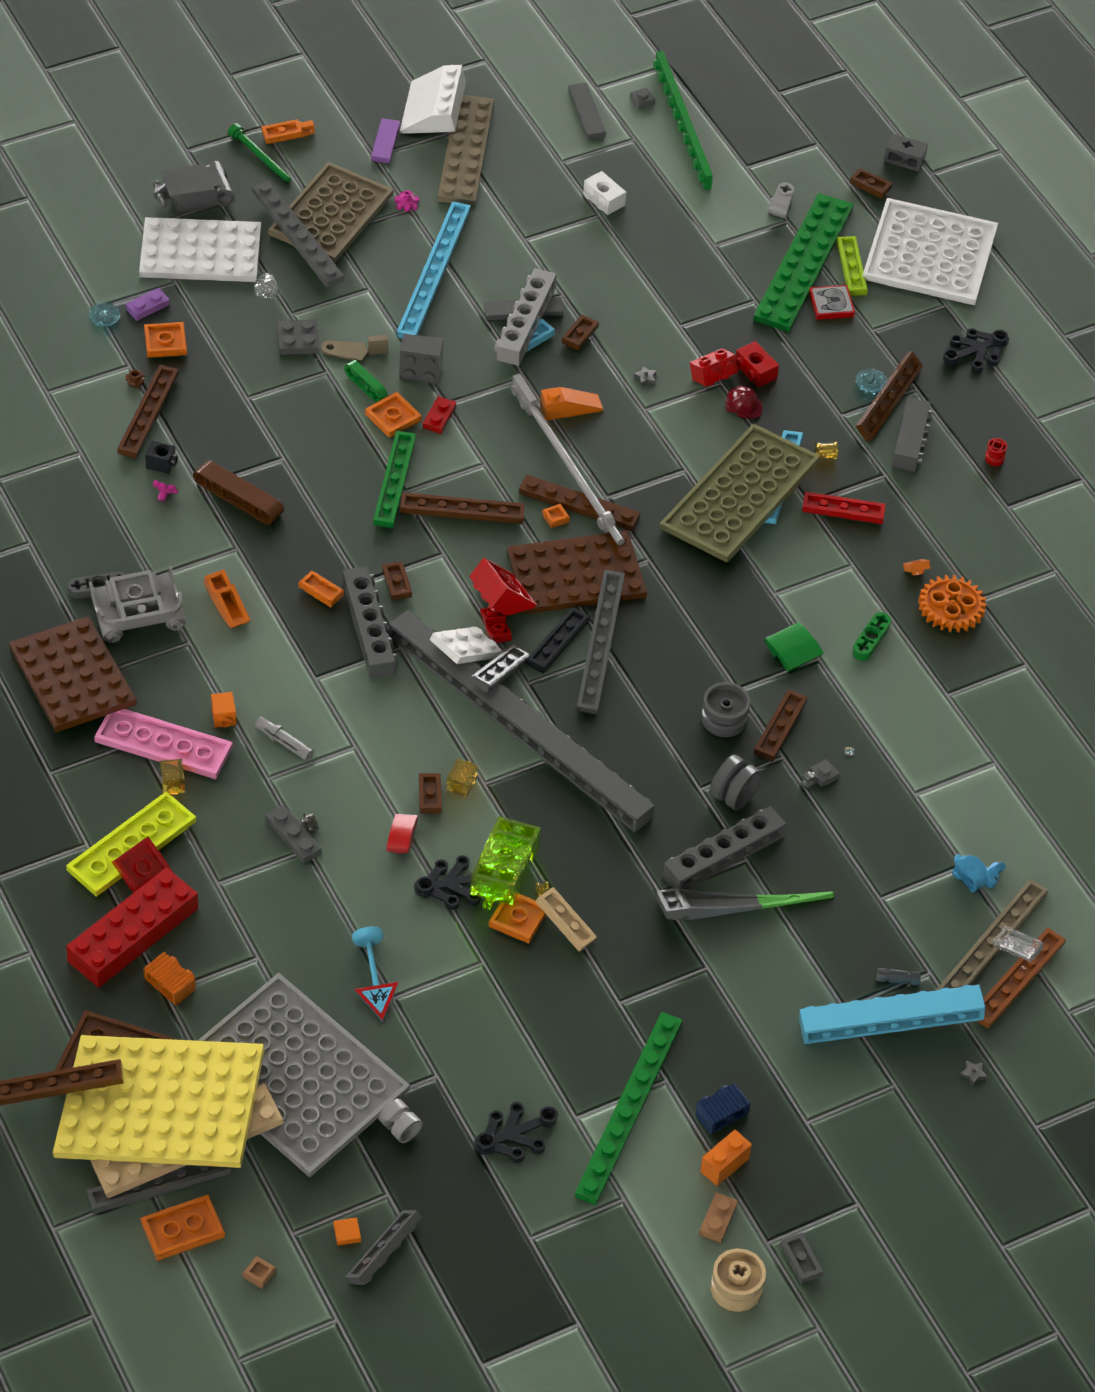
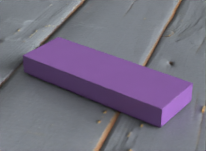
(385, 140)

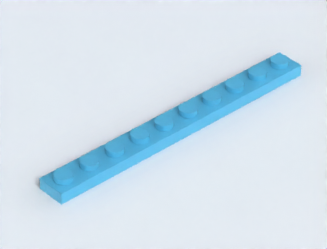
(434, 269)

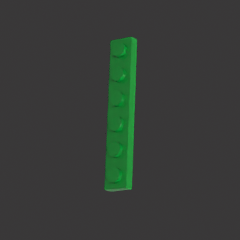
(394, 479)

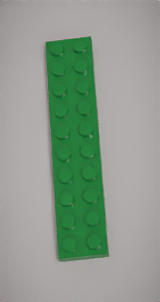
(803, 262)

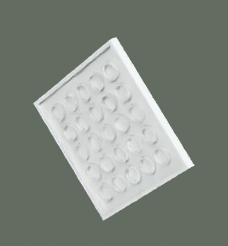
(930, 251)

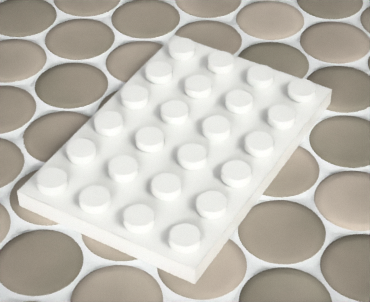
(200, 249)

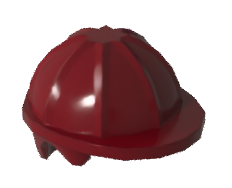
(743, 402)

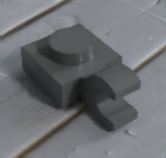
(821, 773)

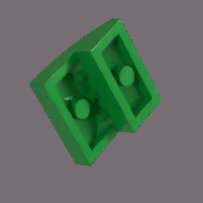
(794, 646)

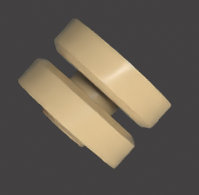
(738, 1280)

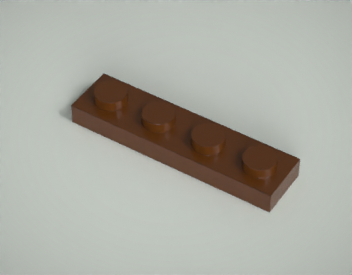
(780, 725)

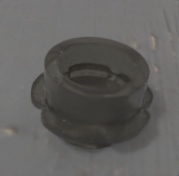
(309, 822)

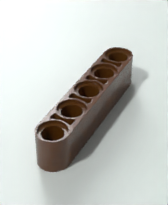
(238, 492)

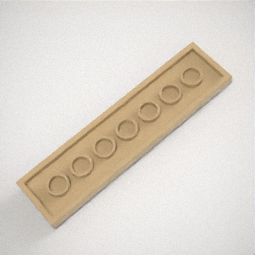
(121, 1176)

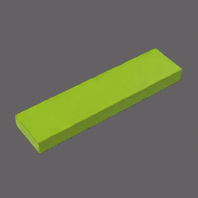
(852, 265)

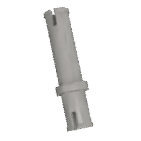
(277, 734)

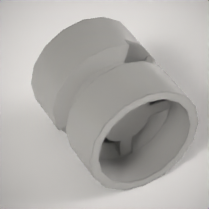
(400, 1121)

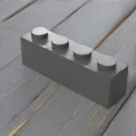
(911, 434)

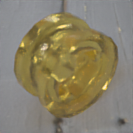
(541, 888)

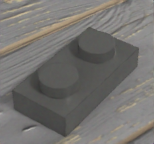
(801, 1258)

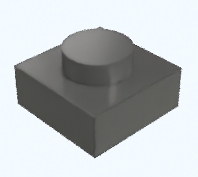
(642, 98)

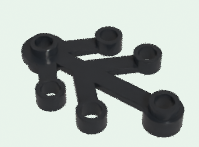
(998, 339)
(452, 882)
(514, 1133)

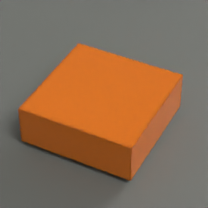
(555, 516)
(347, 1231)

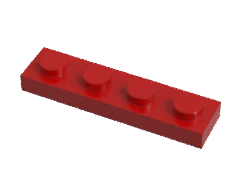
(843, 507)

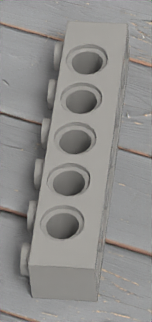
(525, 316)

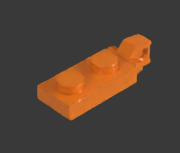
(287, 131)

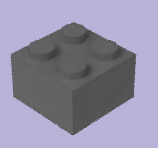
(421, 358)

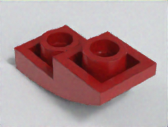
(495, 625)
(401, 833)

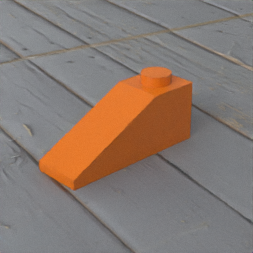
(567, 402)

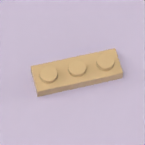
(566, 919)

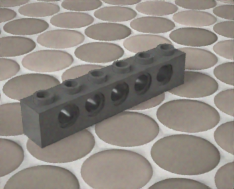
(369, 623)
(724, 849)

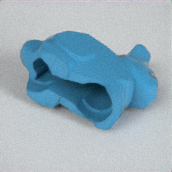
(975, 873)

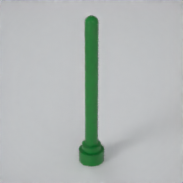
(237, 133)

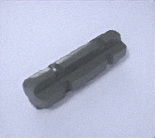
(898, 976)

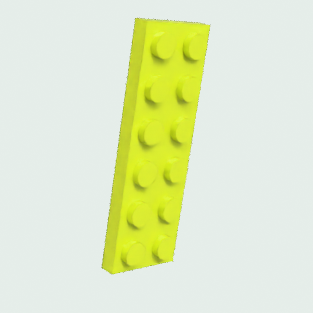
(159, 820)

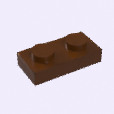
(870, 183)
(580, 332)
(396, 580)
(430, 793)

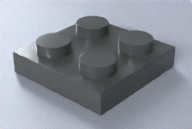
(298, 336)

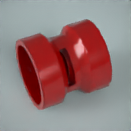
(996, 451)

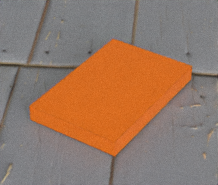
(182, 1227)

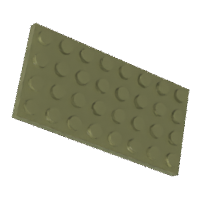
(740, 492)

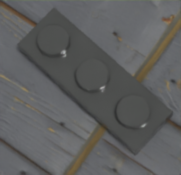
(293, 834)

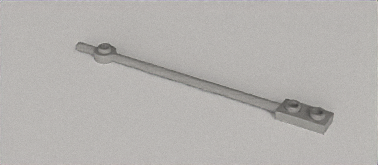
(529, 403)

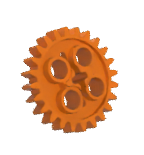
(952, 603)

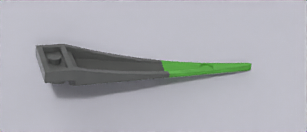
(702, 904)

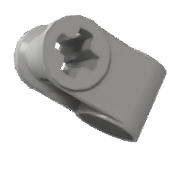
(782, 200)

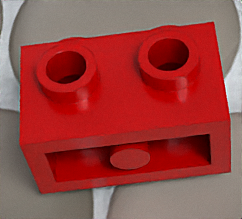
(713, 367)

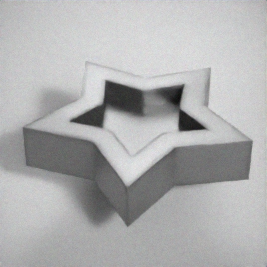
(645, 376)
(973, 1072)

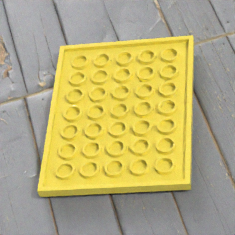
(175, 1106)

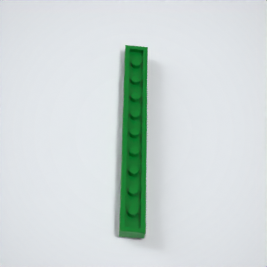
(683, 119)
(628, 1108)

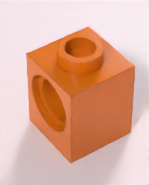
(223, 709)

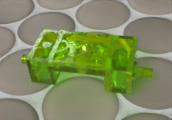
(497, 875)

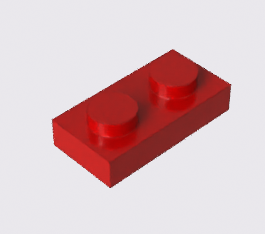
(439, 415)

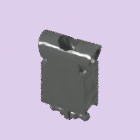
(195, 187)

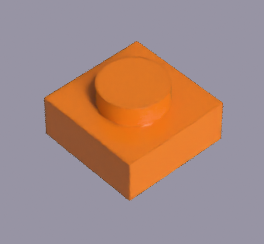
(916, 567)

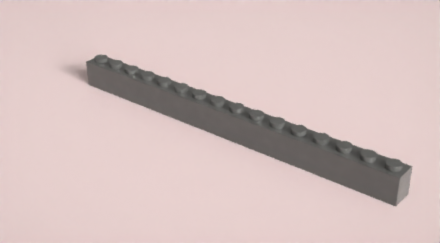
(527, 726)

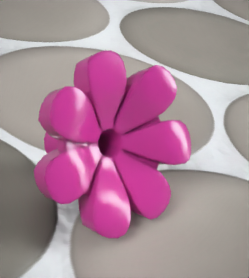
(406, 199)
(164, 490)

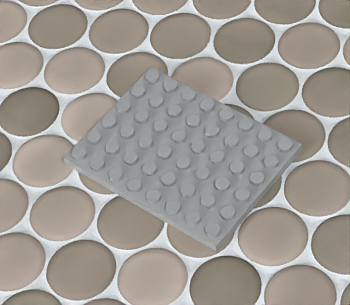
(314, 1071)

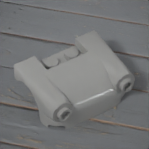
(137, 602)

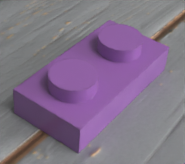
(147, 304)

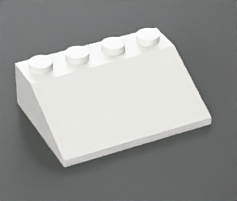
(434, 101)

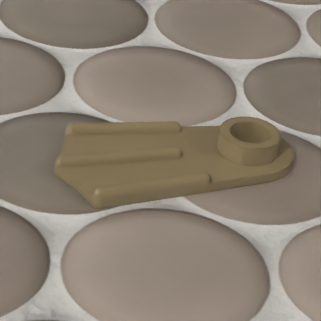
(345, 349)

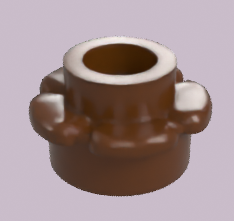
(135, 378)

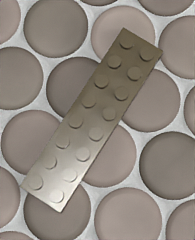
(466, 152)

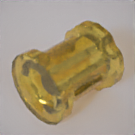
(827, 450)

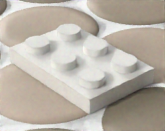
(466, 645)

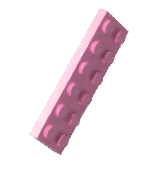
(164, 741)

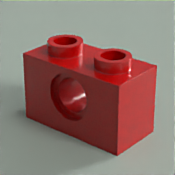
(756, 364)

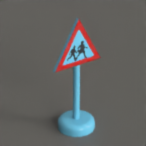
(377, 996)

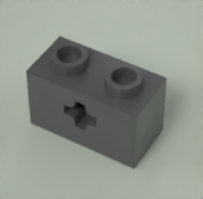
(905, 152)

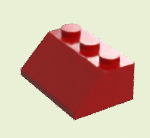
(500, 589)

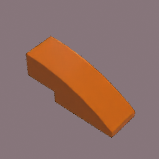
(226, 599)

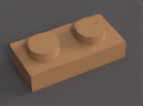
(718, 1217)

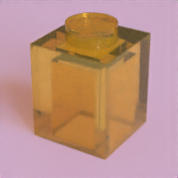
(172, 776)
(462, 777)

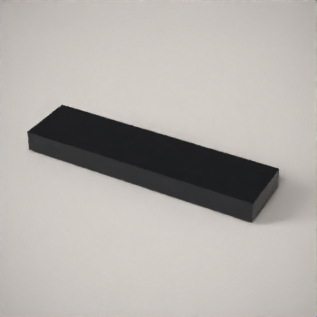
(557, 640)

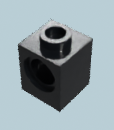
(161, 457)

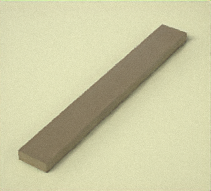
(984, 950)

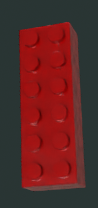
(132, 927)

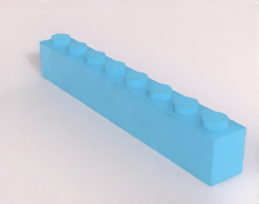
(891, 1014)

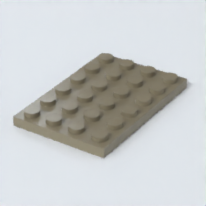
(336, 208)

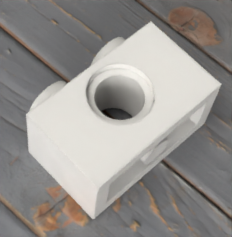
(604, 193)

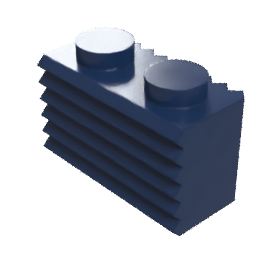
(722, 1108)

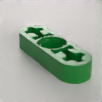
(365, 381)
(871, 628)

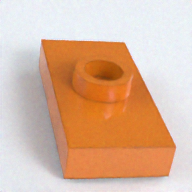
(321, 588)

